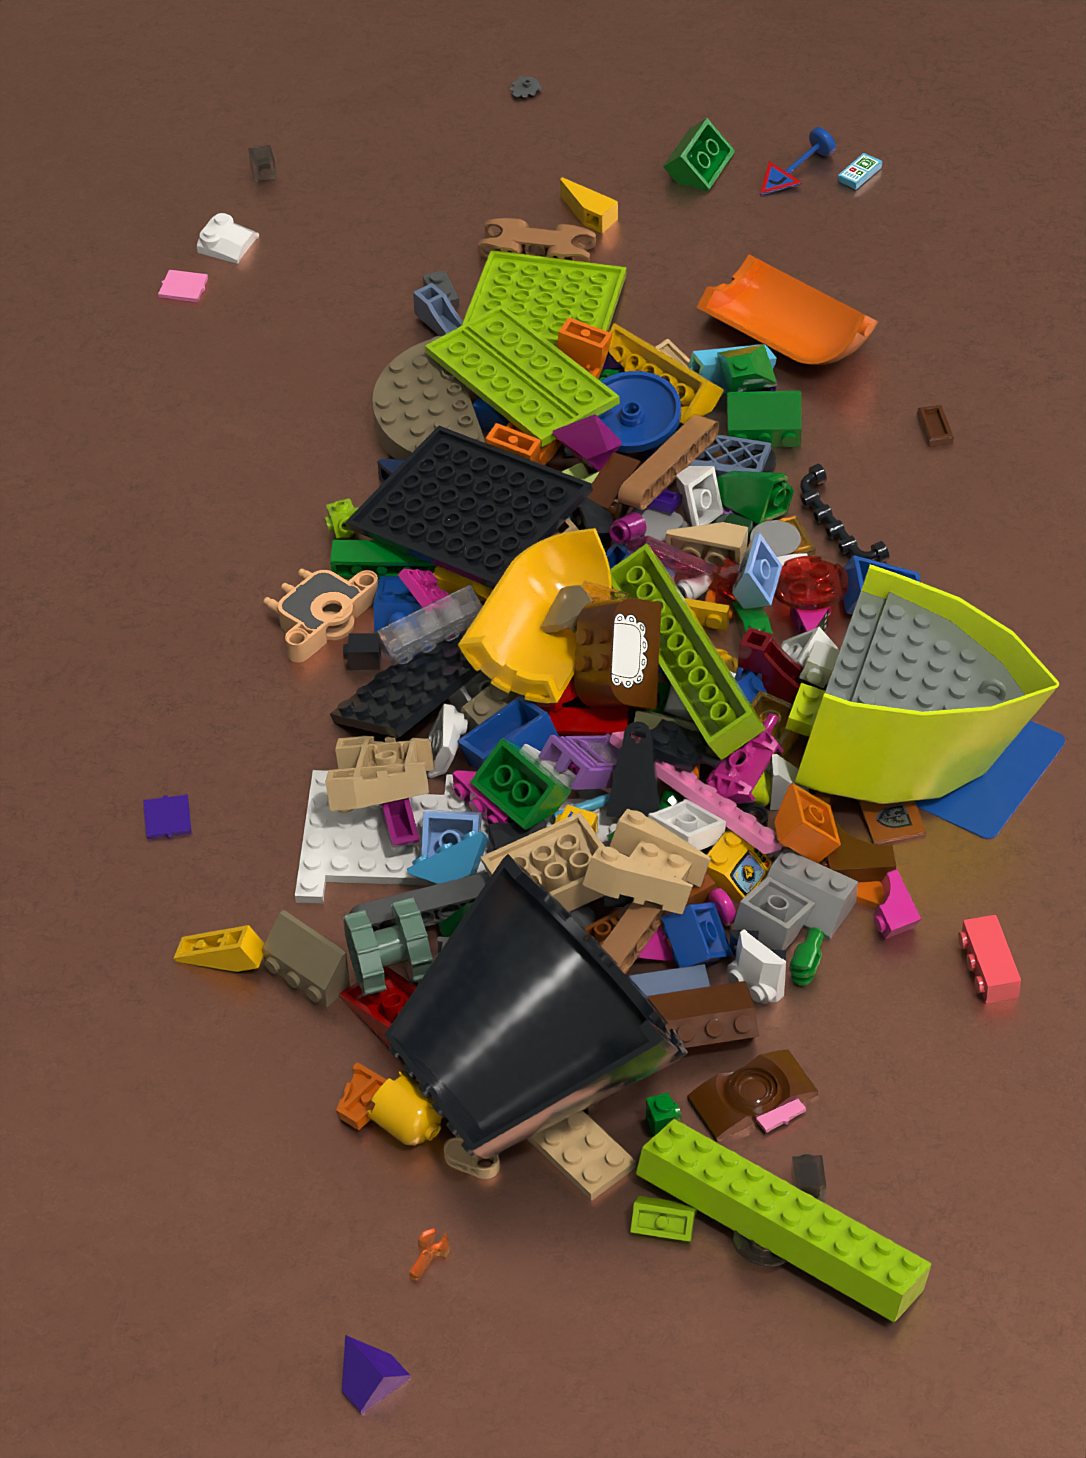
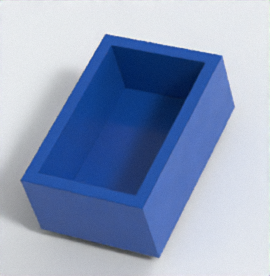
(516, 722)

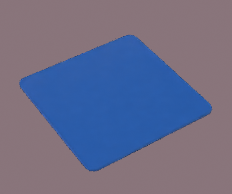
(992, 798)

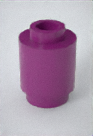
(628, 528)

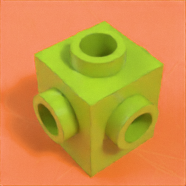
(337, 516)

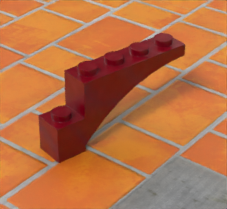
(779, 671)

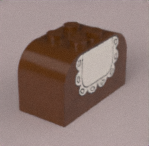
(618, 654)

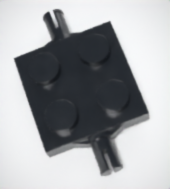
(679, 746)

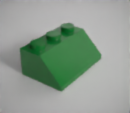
(699, 156)
(765, 417)
(519, 785)

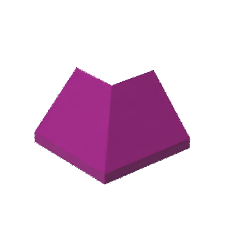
(589, 441)

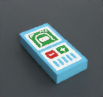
(859, 171)

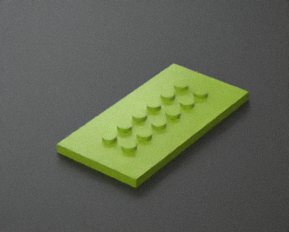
(521, 374)

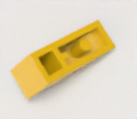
(224, 949)

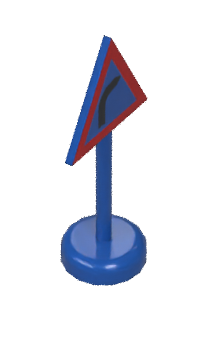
(778, 179)

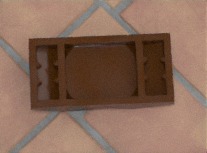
(738, 1097)

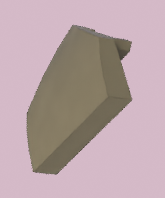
(566, 609)

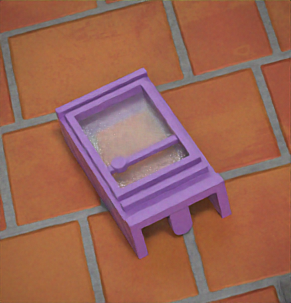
(590, 753)

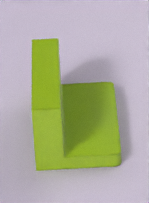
(663, 1218)

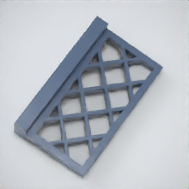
(745, 447)

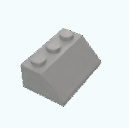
(830, 890)

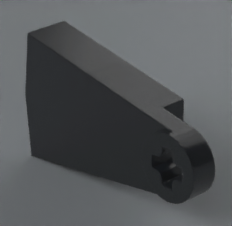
(635, 775)

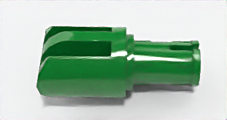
(807, 957)

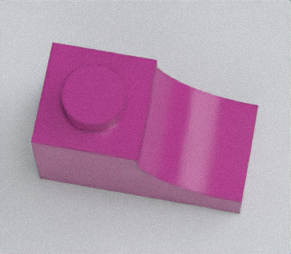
(898, 910)

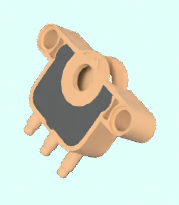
(321, 602)

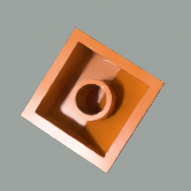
(806, 824)

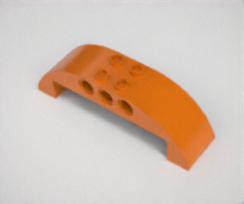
(586, 347)

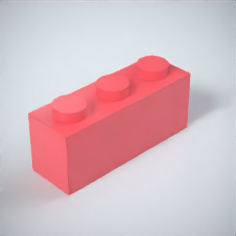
(990, 959)

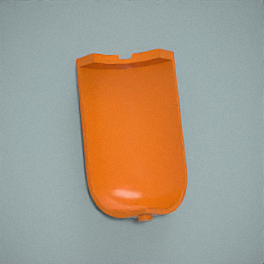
(787, 314)

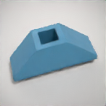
(452, 860)

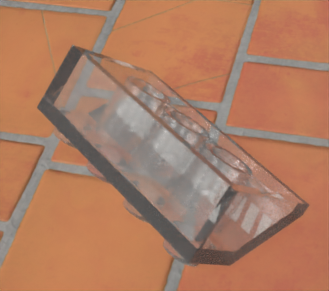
(429, 626)

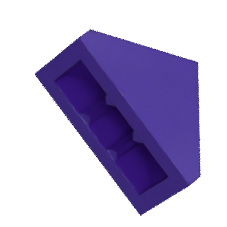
(369, 1374)

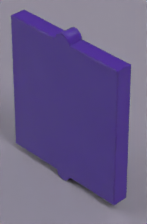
(167, 816)

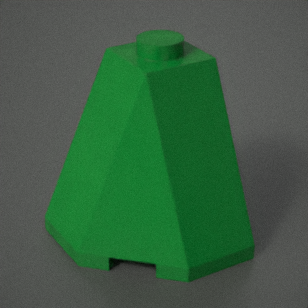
(756, 494)

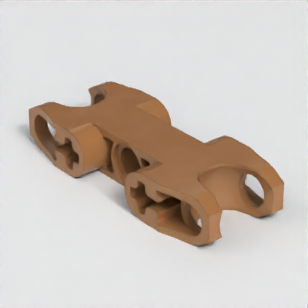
(520, 239)

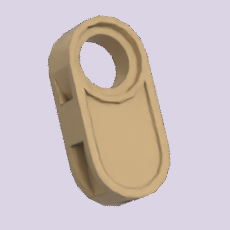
(459, 1159)

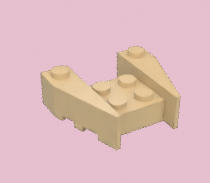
(378, 772)
(655, 867)

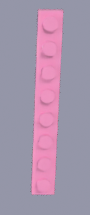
(706, 797)

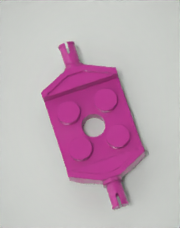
(738, 781)

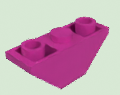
(476, 799)

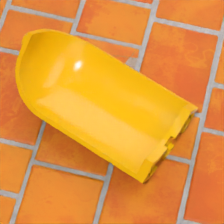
(507, 631)

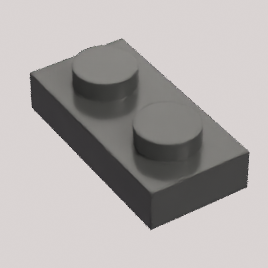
(442, 281)

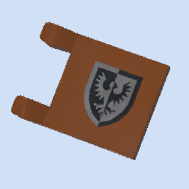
(892, 821)

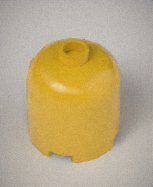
(405, 1111)

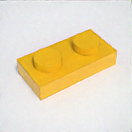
(710, 614)

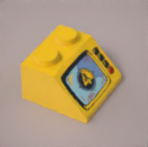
(737, 865)

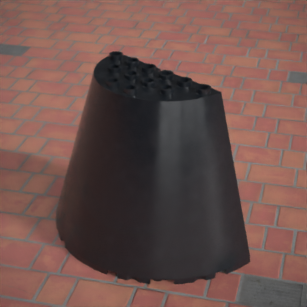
(525, 1019)

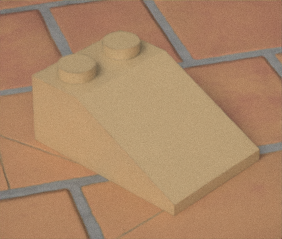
(711, 541)

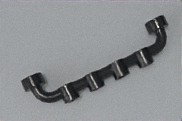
(835, 527)

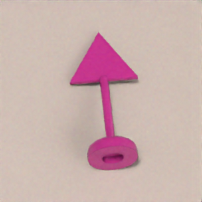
(658, 946)

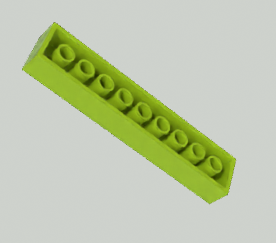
(690, 657)
(784, 1219)

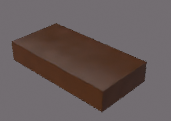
(935, 425)

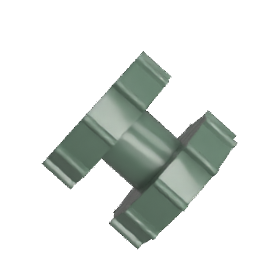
(377, 949)

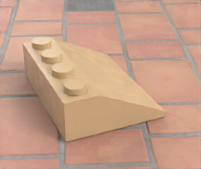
(555, 859)

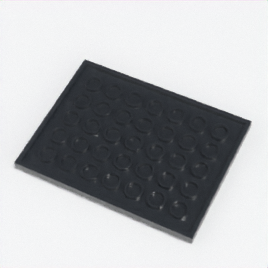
(468, 505)

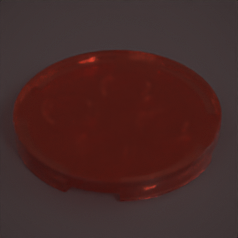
(811, 583)

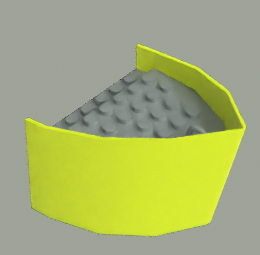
(916, 696)

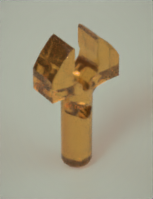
(424, 1241)

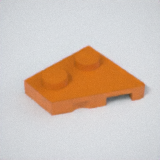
(358, 1096)

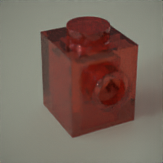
(724, 579)

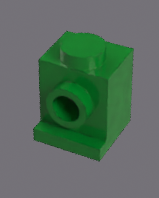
(660, 1112)

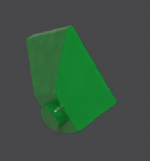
(747, 369)

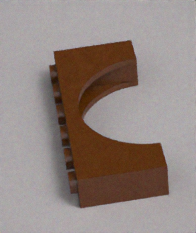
(856, 857)

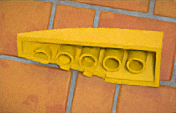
(695, 392)

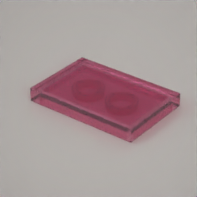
(673, 557)

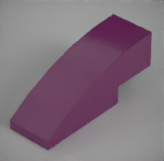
(399, 822)

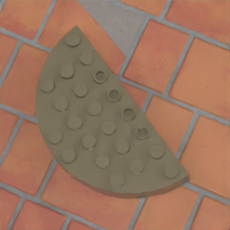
(415, 399)

